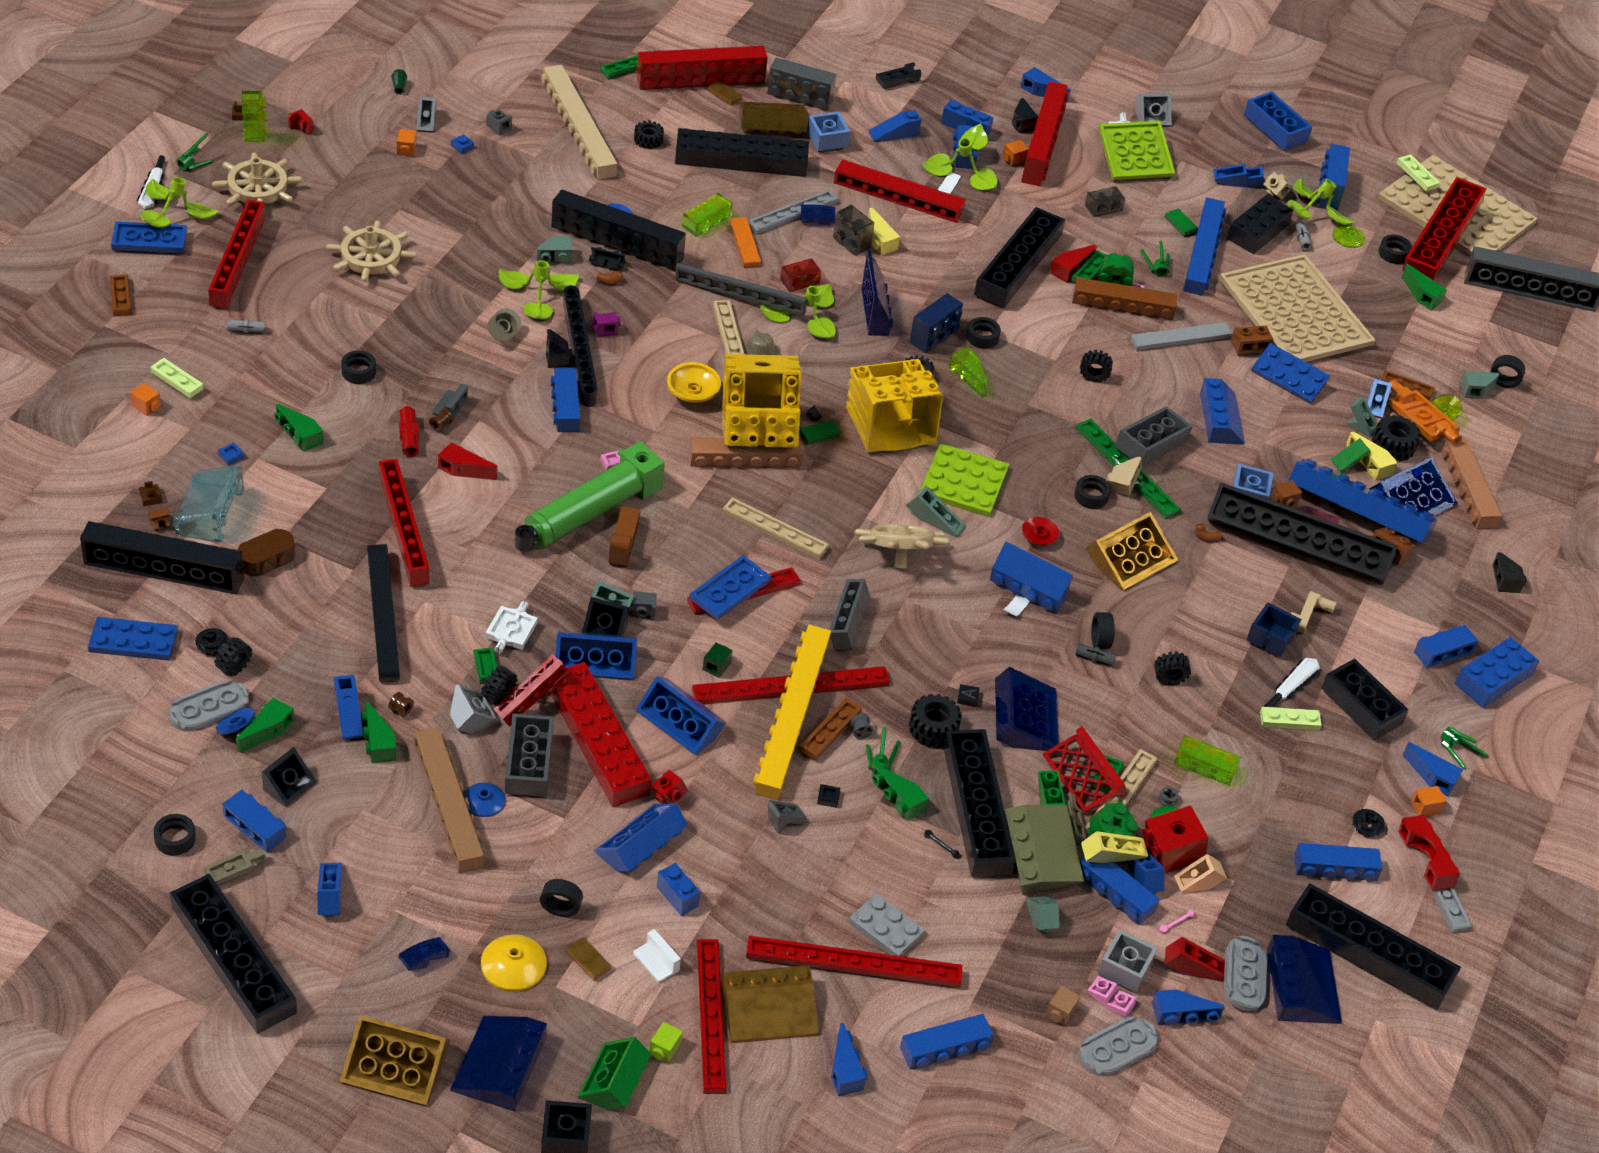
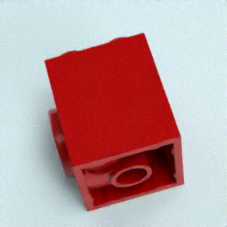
(1176, 838)

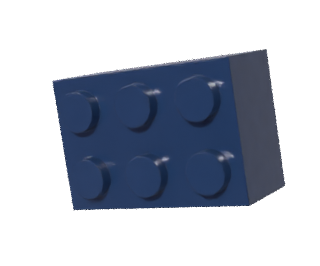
(936, 323)

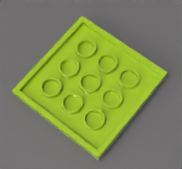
(1136, 150)
(966, 479)

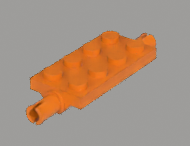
(1429, 419)

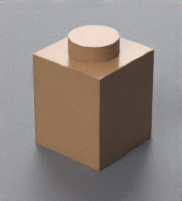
(1063, 1005)

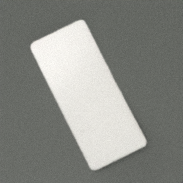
(949, 183)
(1017, 605)

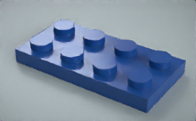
(145, 237)
(1290, 373)
(730, 587)
(133, 638)

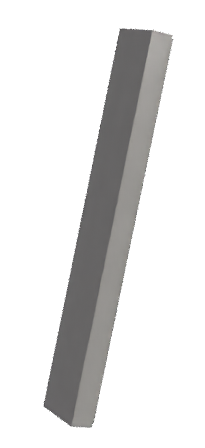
(790, 212)
(1180, 336)

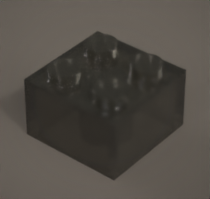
(853, 230)

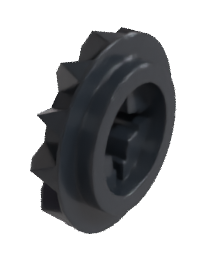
(209, 635)
(1373, 818)

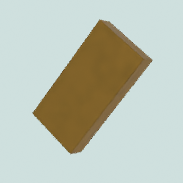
(725, 93)
(588, 958)

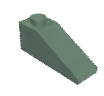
(933, 510)

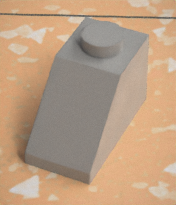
(426, 113)

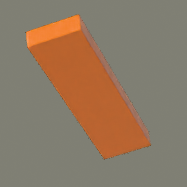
(745, 242)

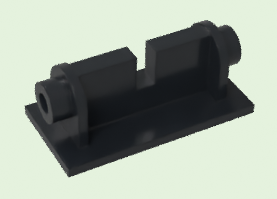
(615, 259)

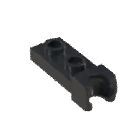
(899, 75)

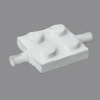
(511, 627)

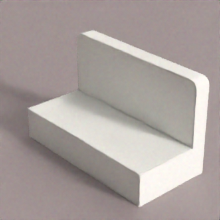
(658, 957)

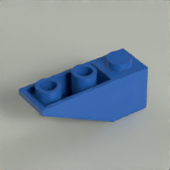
(1037, 81)
(348, 706)
(1432, 768)
(1181, 1007)
(847, 1071)

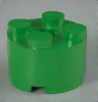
(1117, 269)
(1113, 819)

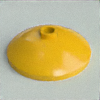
(693, 382)
(510, 971)

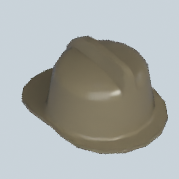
(504, 325)
(762, 345)

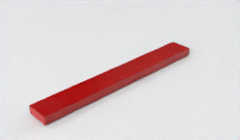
(711, 1017)

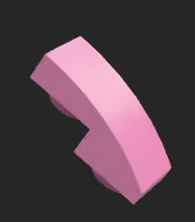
(1108, 995)

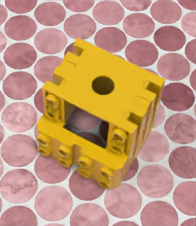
(761, 400)
(894, 405)

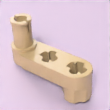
(1313, 600)

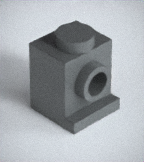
(496, 119)
(643, 604)

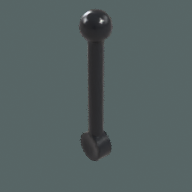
(928, 834)

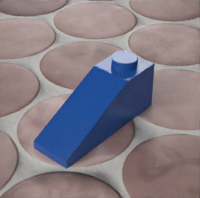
(899, 126)
(1148, 873)
(329, 889)

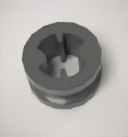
(1170, 792)

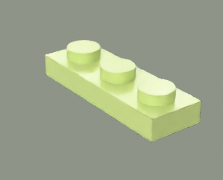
(1418, 172)
(176, 378)
(1290, 718)

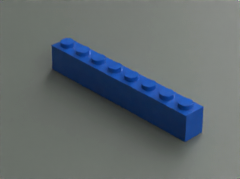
(1204, 247)

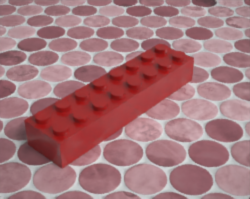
(701, 67)
(1045, 134)
(1445, 227)
(600, 736)

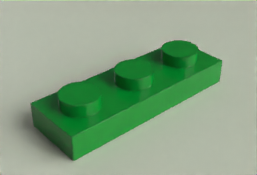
(1090, 268)

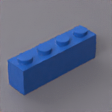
(566, 400)
(1338, 861)
(1120, 889)
(946, 1041)

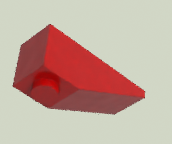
(1069, 262)
(1194, 960)

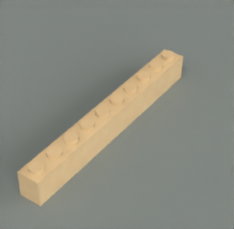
(579, 122)

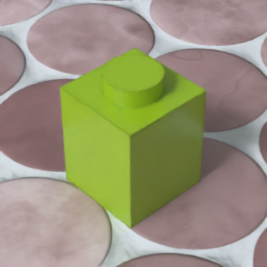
(665, 1042)

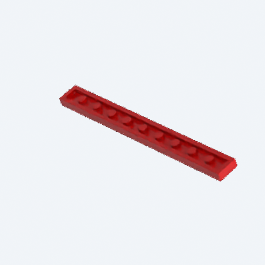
(774, 686)
(854, 961)

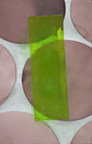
(969, 368)

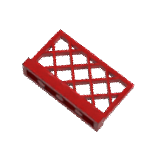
(1100, 765)

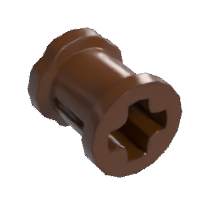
(442, 419)

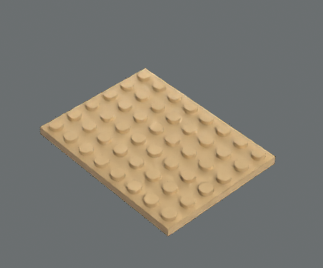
(1491, 228)
(1297, 308)

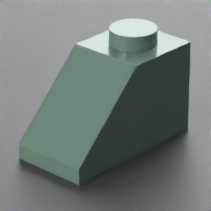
(612, 594)
(1043, 913)

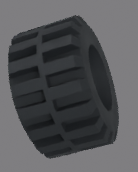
(1397, 436)
(938, 709)

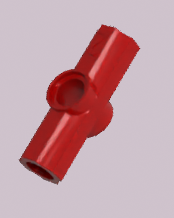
(409, 431)

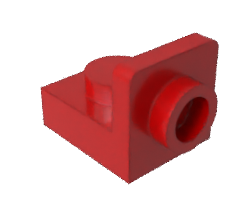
(301, 120)

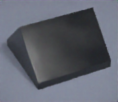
(605, 618)
(287, 777)

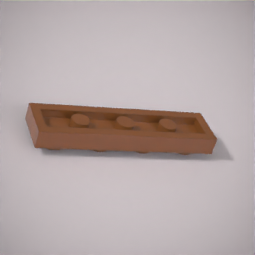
(830, 729)

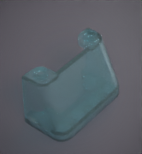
(208, 503)

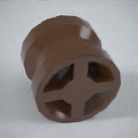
(400, 704)

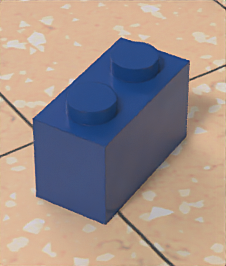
(678, 889)

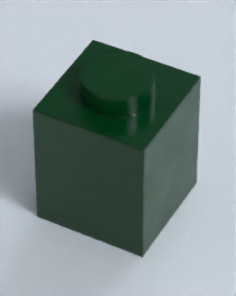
(717, 660)

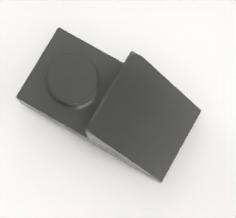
(783, 813)

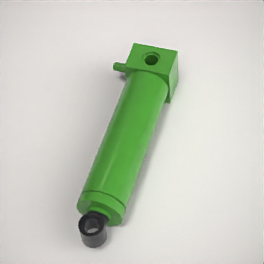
(637, 473)

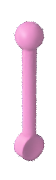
(1164, 928)

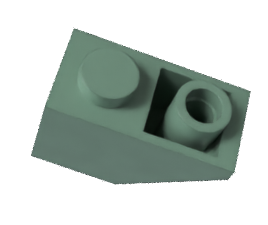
(556, 250)
(1478, 384)

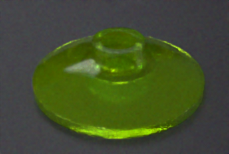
(1348, 236)
(1448, 404)

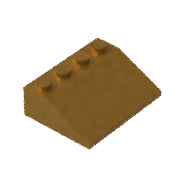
(773, 116)
(1132, 552)
(769, 1004)
(394, 1060)

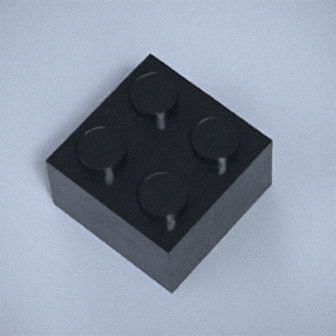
(566, 1127)

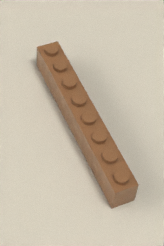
(449, 800)

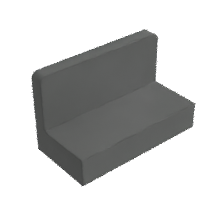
(452, 401)

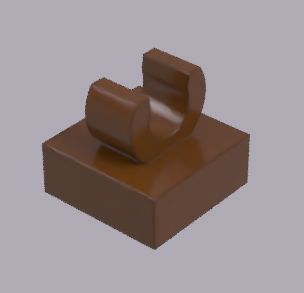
(237, 112)
(150, 494)

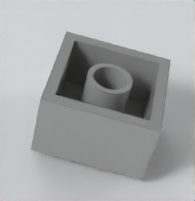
(1127, 960)

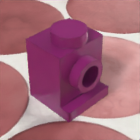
(606, 324)

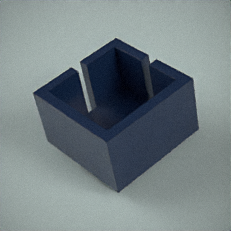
(1274, 629)

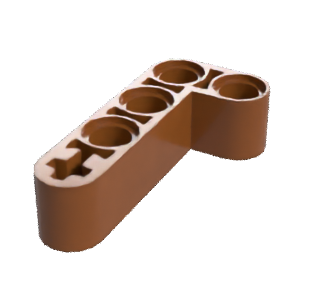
(624, 536)

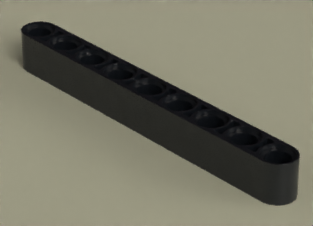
(580, 346)
(383, 613)

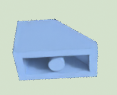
(1378, 396)

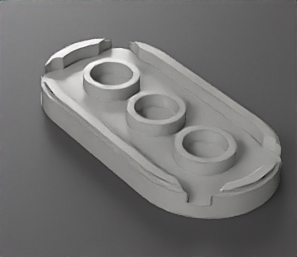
(208, 705)
(1245, 973)
(1118, 1046)

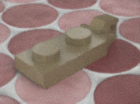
(1076, 818)
(235, 865)

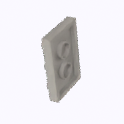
(886, 926)

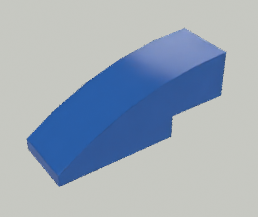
(1240, 176)

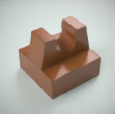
(159, 515)

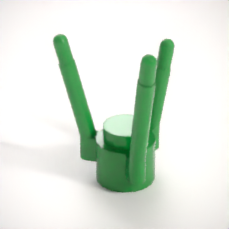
(186, 160)
(1161, 266)
(1453, 737)
(881, 759)

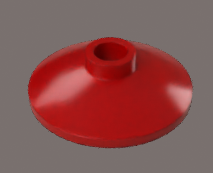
(1040, 531)

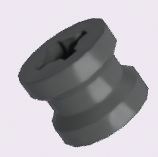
(861, 726)

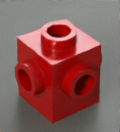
(669, 788)

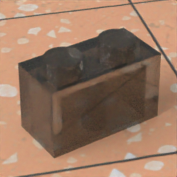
(1104, 201)

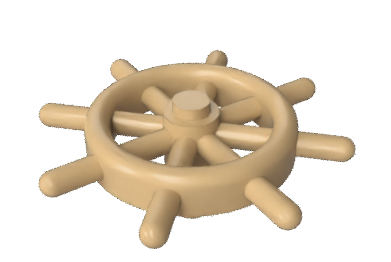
(256, 179)
(370, 251)
(902, 538)

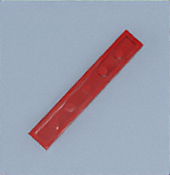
(779, 580)

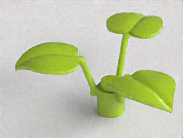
(975, 139)
(176, 190)
(1323, 191)
(516, 280)
(816, 296)

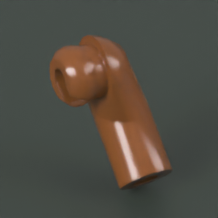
(611, 278)
(1205, 535)

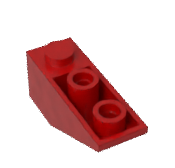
(463, 463)

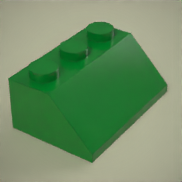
(615, 1073)

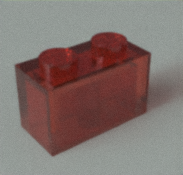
(800, 275)

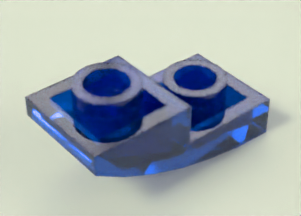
(818, 213)
(420, 954)

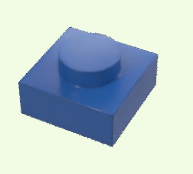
(462, 143)

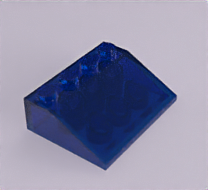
(875, 299)
(1421, 487)
(1025, 711)
(1302, 981)
(500, 1060)

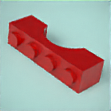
(1419, 834)

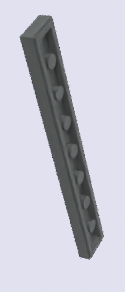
(741, 289)

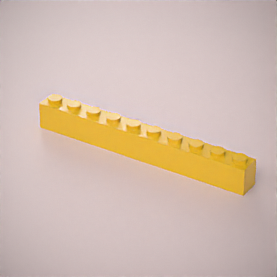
(792, 712)

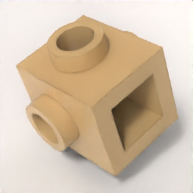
(1277, 185)

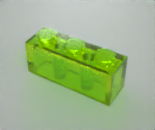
(254, 116)
(707, 214)
(1207, 760)

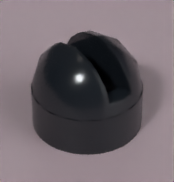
(813, 414)

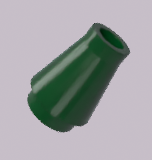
(399, 80)

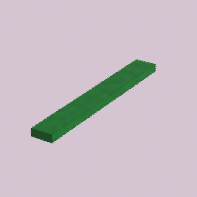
(1114, 456)

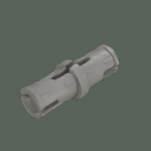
(1302, 230)
(240, 325)

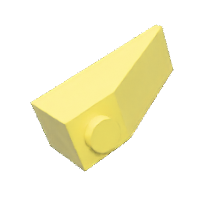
(884, 237)
(1379, 462)
(1110, 847)

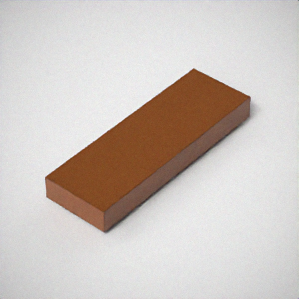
(120, 295)
(1422, 388)

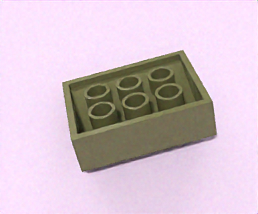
(1043, 847)

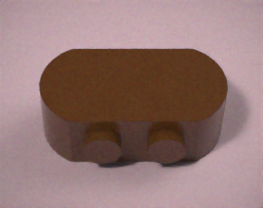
(267, 552)

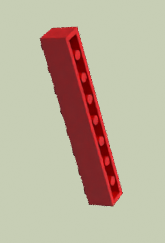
(899, 191)
(236, 254)
(404, 522)

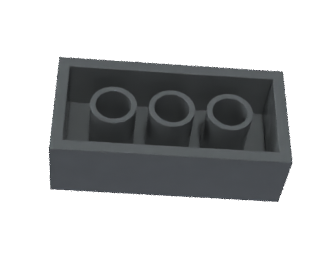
(801, 83)
(1153, 435)
(529, 755)

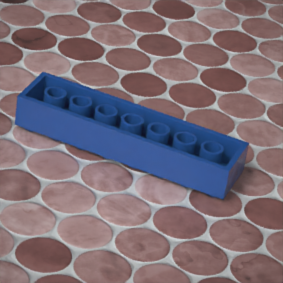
(1363, 500)

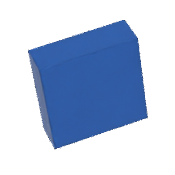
(231, 454)

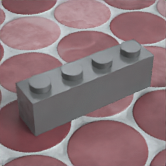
(849, 614)

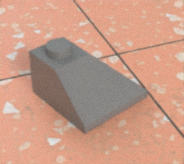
(1154, 107)
(471, 711)

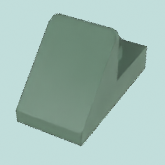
(1363, 417)

